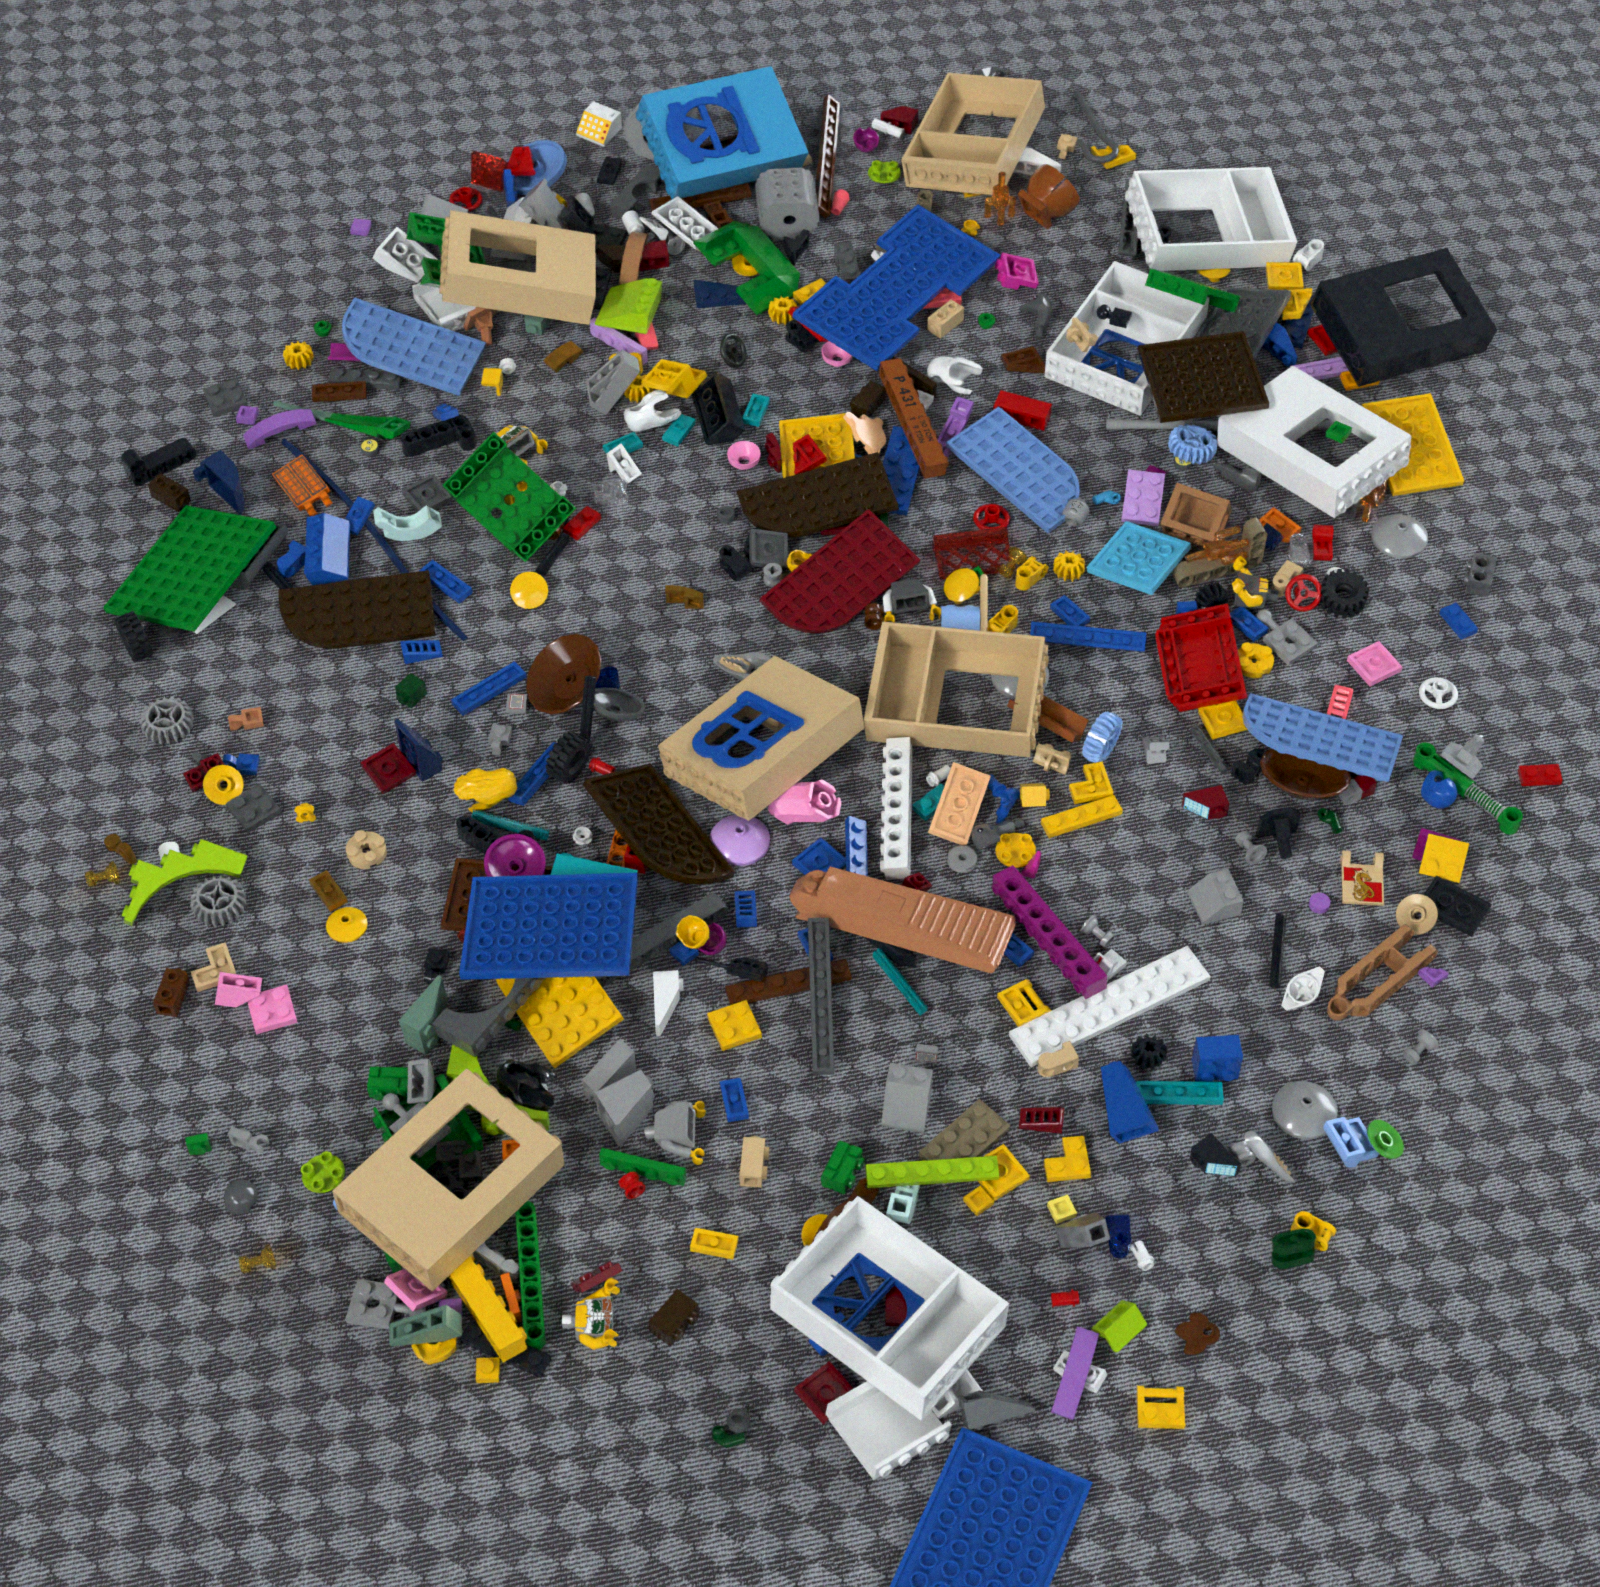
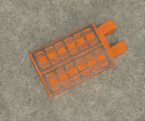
(302, 485)

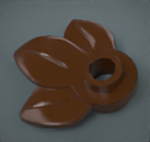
(1194, 1333)

